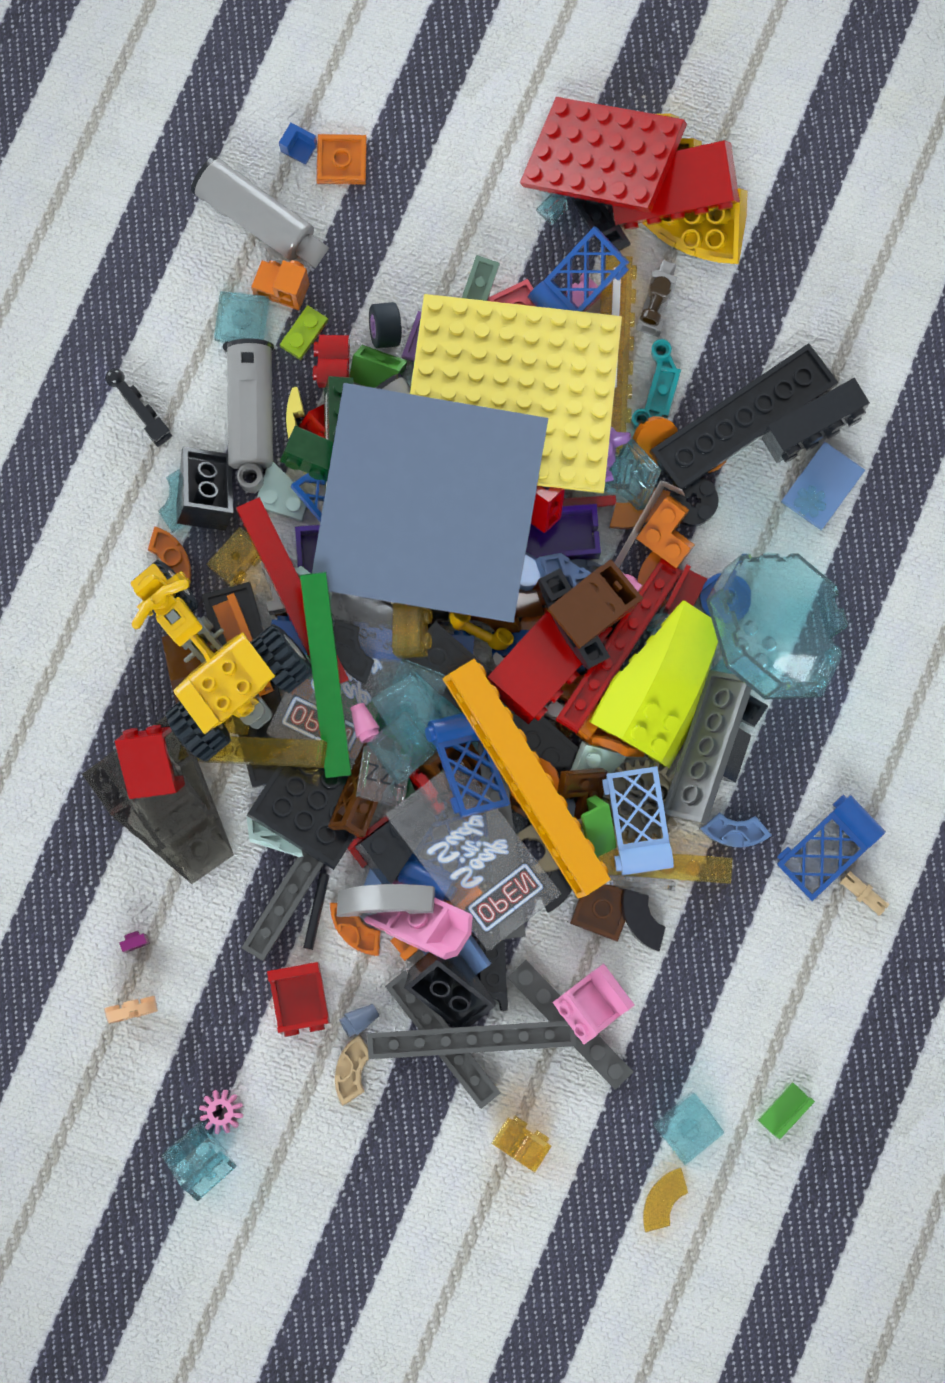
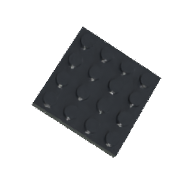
(299, 808)

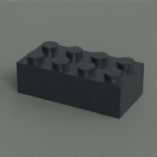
(816, 420)

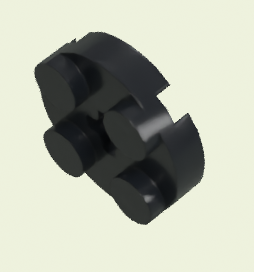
(703, 511)

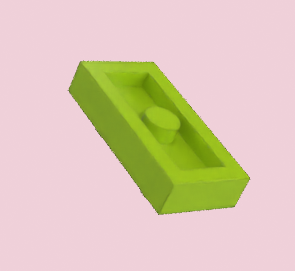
(304, 332)

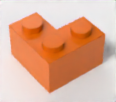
(282, 282)
(661, 532)

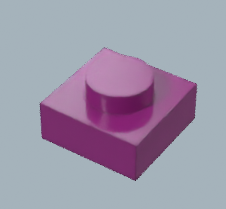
(134, 941)

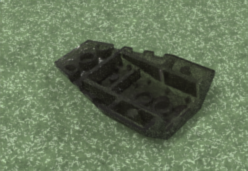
(175, 826)

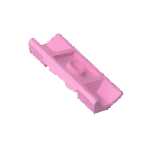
(437, 932)

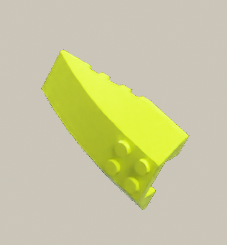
(661, 686)

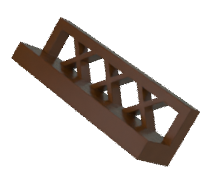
(356, 810)

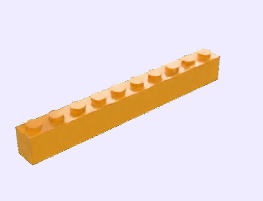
(527, 778)

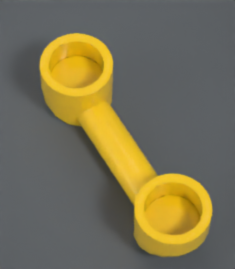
(499, 640)

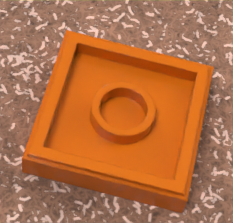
(341, 159)

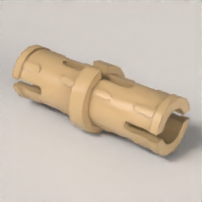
(864, 893)

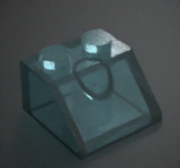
(688, 1128)

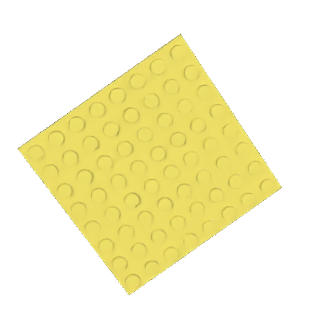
(528, 364)

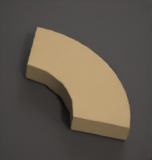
(349, 1070)

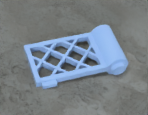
(642, 855)

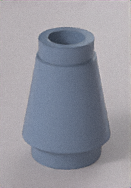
(358, 1020)

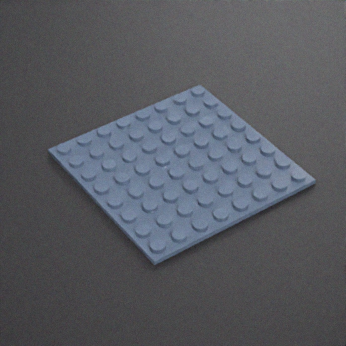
(429, 502)

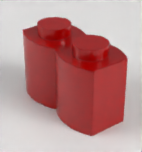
(333, 358)

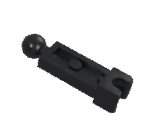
(155, 428)
(494, 975)

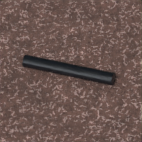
(316, 911)

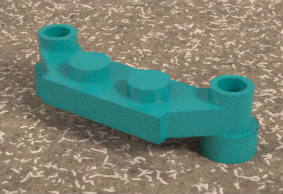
(662, 386)

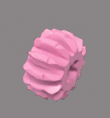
(213, 1106)

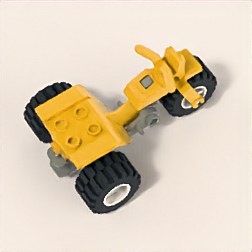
(227, 679)

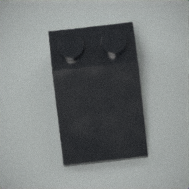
(204, 489)
(449, 989)

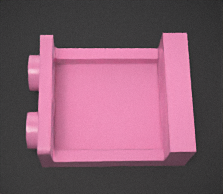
(593, 1003)

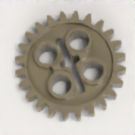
(646, 781)

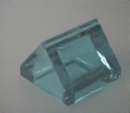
(552, 208)

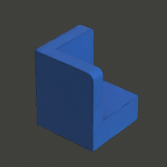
(298, 143)

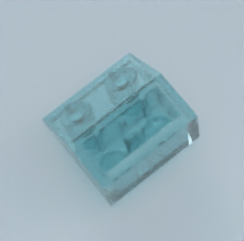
(198, 1161)

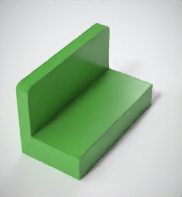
(373, 366)
(599, 826)
(785, 1111)

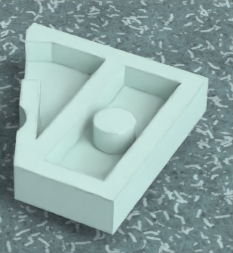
(278, 495)
(597, 757)

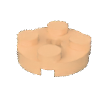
(131, 1009)

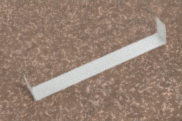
(643, 517)

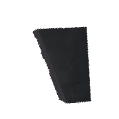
(385, 853)

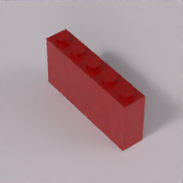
(695, 182)
(537, 670)

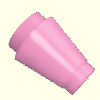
(364, 723)

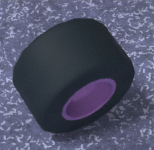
(385, 325)

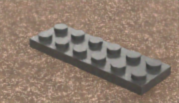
(707, 748)

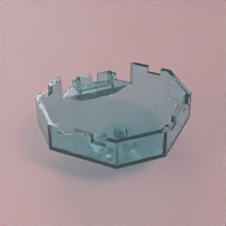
(777, 624)

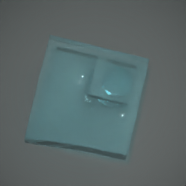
(643, 478)

